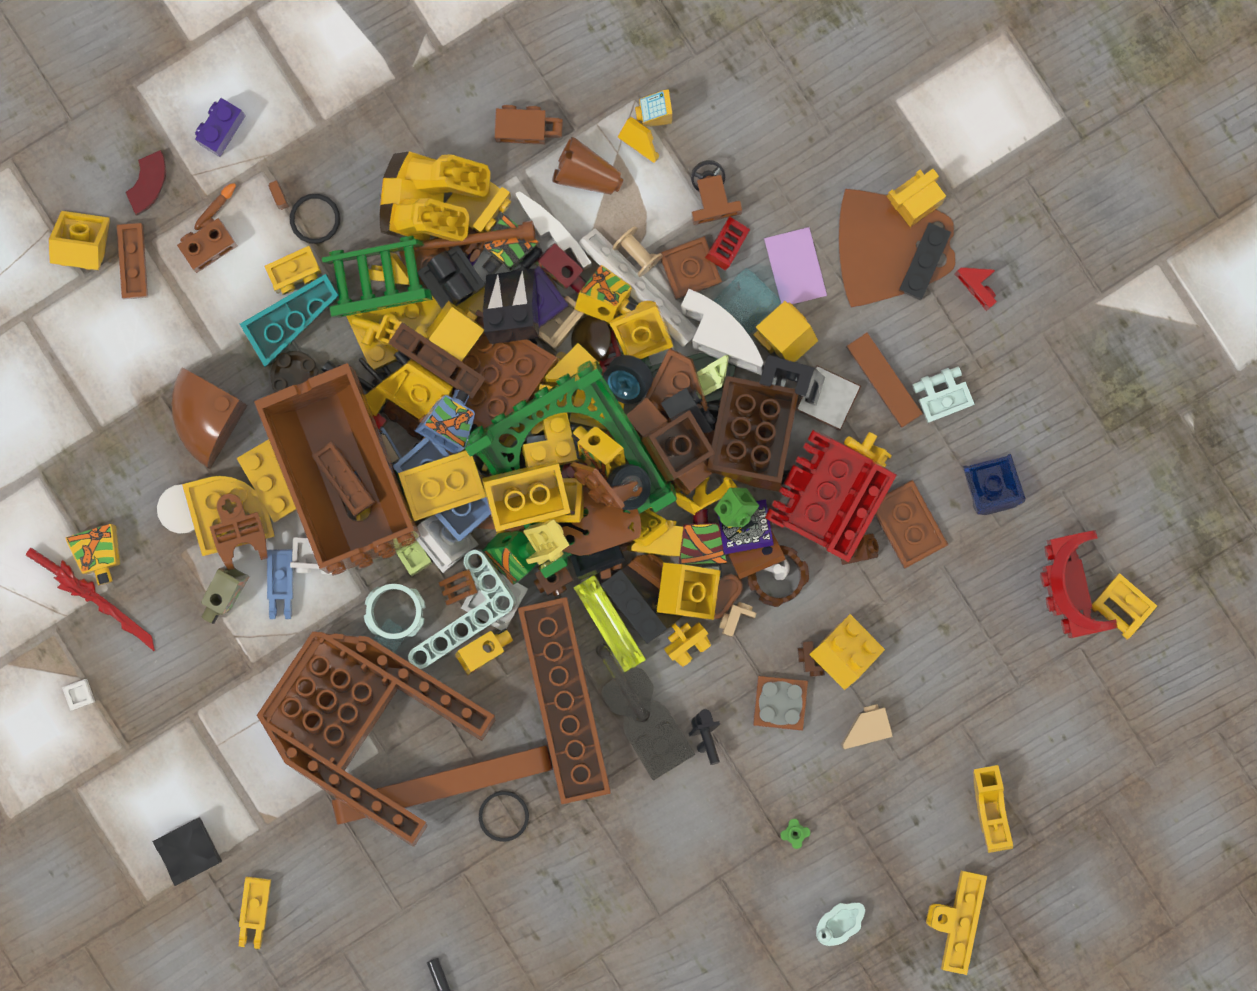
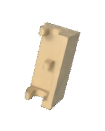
(560, 327)

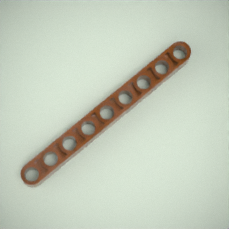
(456, 781)

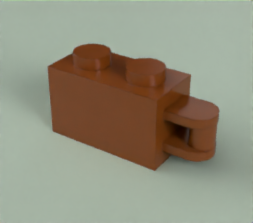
(525, 126)

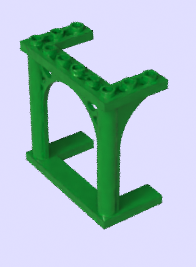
(589, 379)

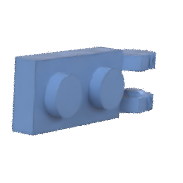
(279, 581)

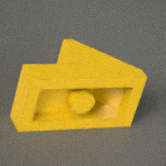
(399, 271)

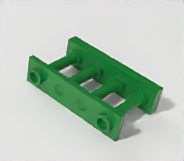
(391, 297)

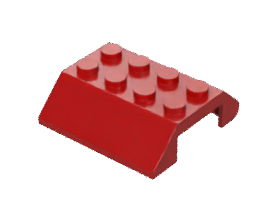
(832, 495)

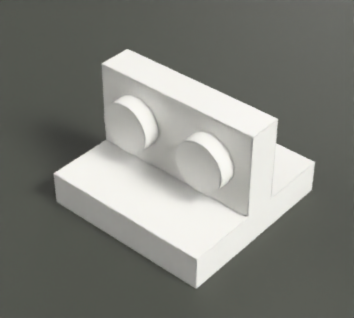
(441, 544)

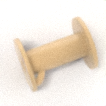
(637, 251)

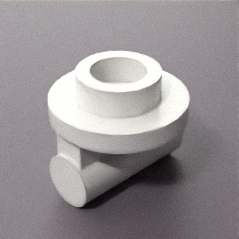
(779, 570)

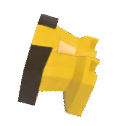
(415, 195)

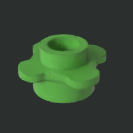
(796, 841)

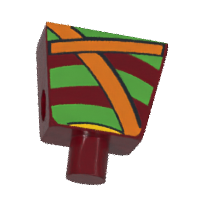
(552, 263)
(701, 542)

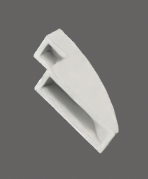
(720, 333)

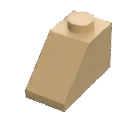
(868, 727)

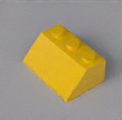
(526, 495)

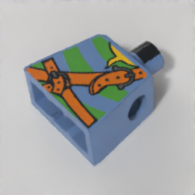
(448, 422)

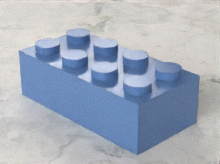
(459, 520)

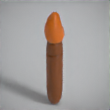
(225, 194)

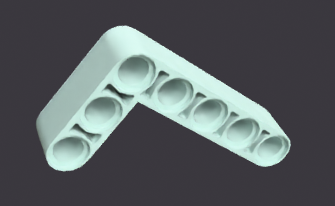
(470, 619)

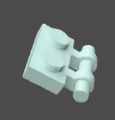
(944, 402)

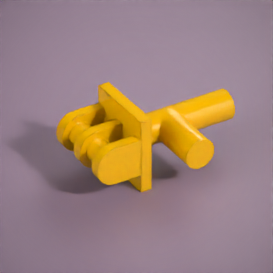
(384, 330)
(868, 449)

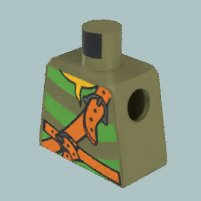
(227, 585)

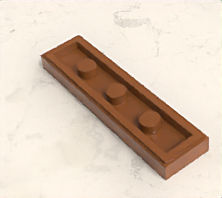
(884, 380)

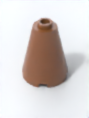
(586, 170)

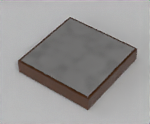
(834, 400)

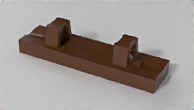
(436, 360)

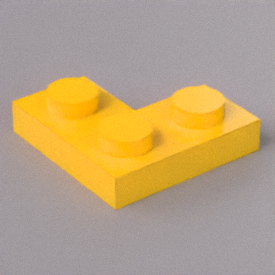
(557, 446)

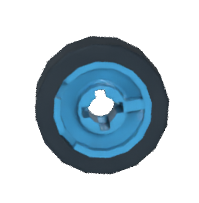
(628, 379)

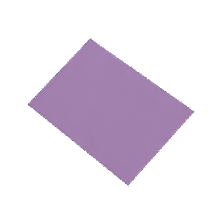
(795, 266)

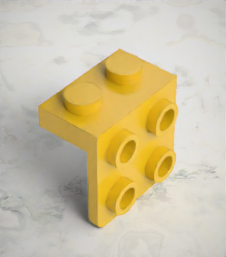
(485, 209)

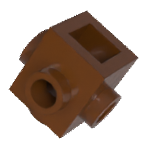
(556, 587)

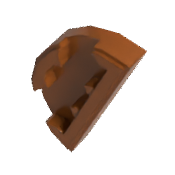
(649, 567)

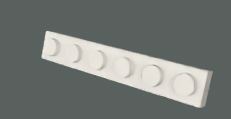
(642, 290)

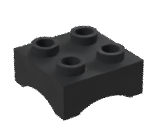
(187, 851)

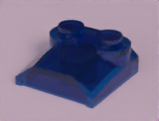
(994, 485)

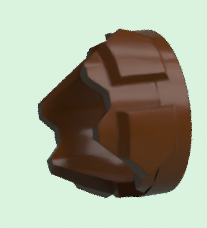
(803, 579)

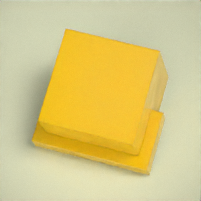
(917, 197)
(455, 330)
(786, 333)

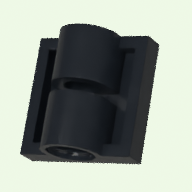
(451, 277)

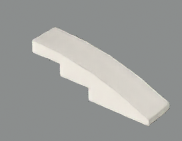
(547, 225)

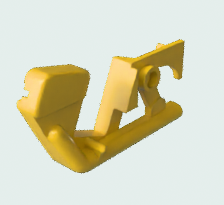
(655, 526)

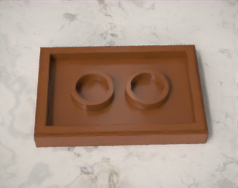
(909, 525)

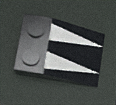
(510, 306)

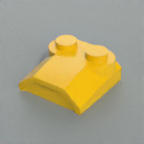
(642, 331)

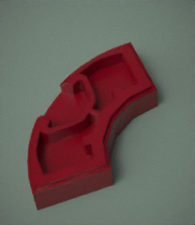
(149, 183)

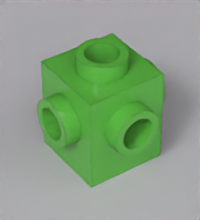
(736, 507)

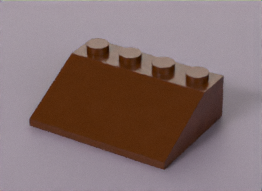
(753, 432)

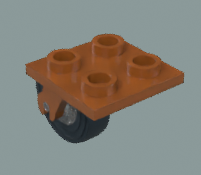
(625, 487)

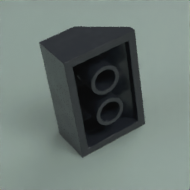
(638, 602)

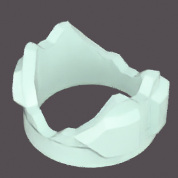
(371, 601)

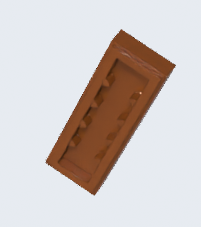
(343, 479)

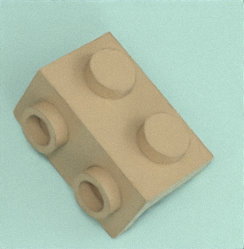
(729, 621)

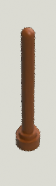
(524, 231)

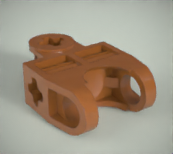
(233, 521)

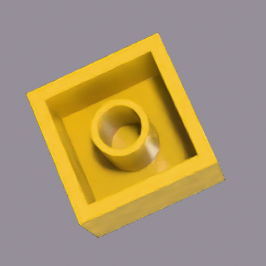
(688, 591)
(847, 652)

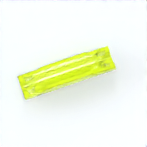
(609, 623)

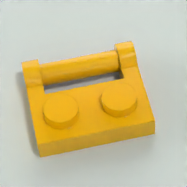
(1129, 599)

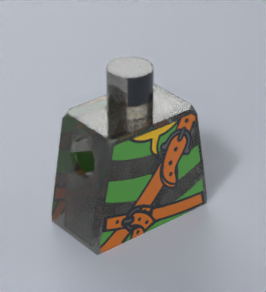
(507, 251)

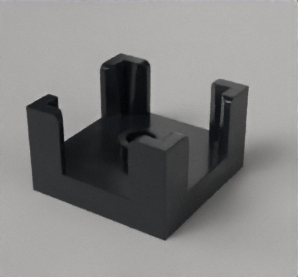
(808, 378)

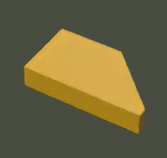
(638, 138)

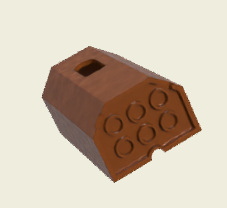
(303, 422)

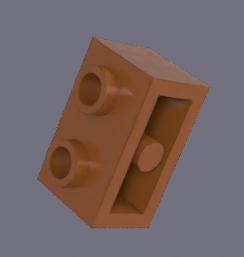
(206, 244)

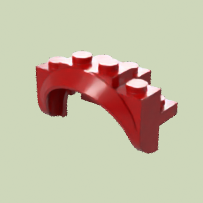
(1069, 587)

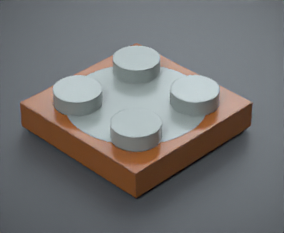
(780, 703)

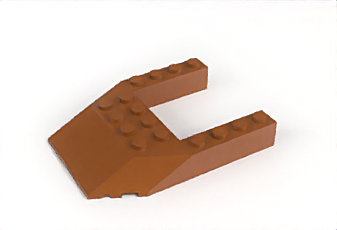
(333, 702)

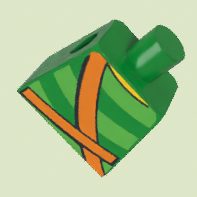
(510, 553)

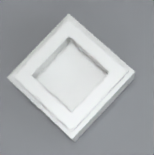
(78, 694)

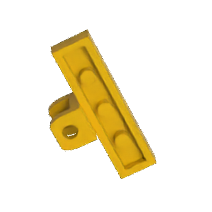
(959, 921)

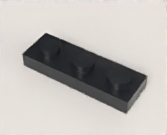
(925, 261)

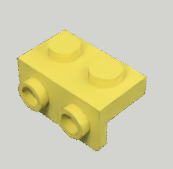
(547, 541)

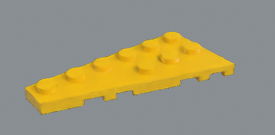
(416, 316)

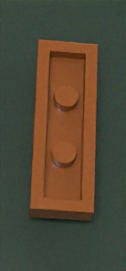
(132, 261)

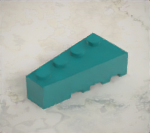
(285, 320)

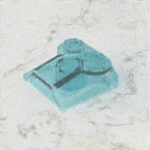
(748, 300)

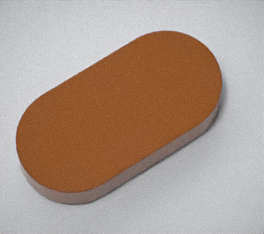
(728, 591)

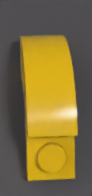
(991, 808)

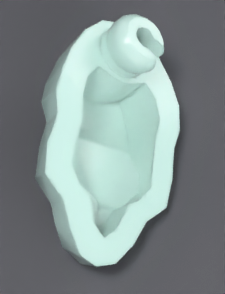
(840, 923)

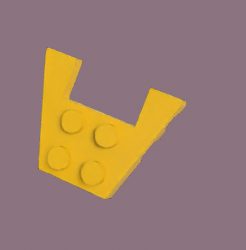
(411, 389)

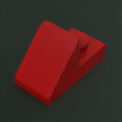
(972, 280)

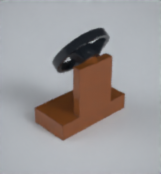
(712, 195)

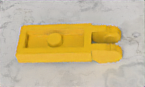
(254, 909)

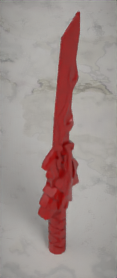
(86, 590)

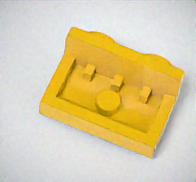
(293, 270)

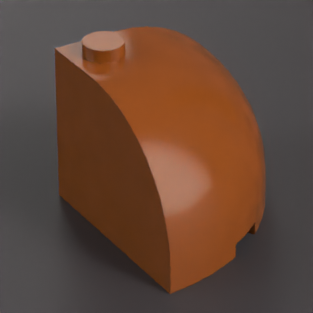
(203, 416)

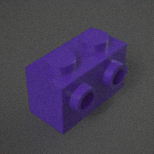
(219, 127)

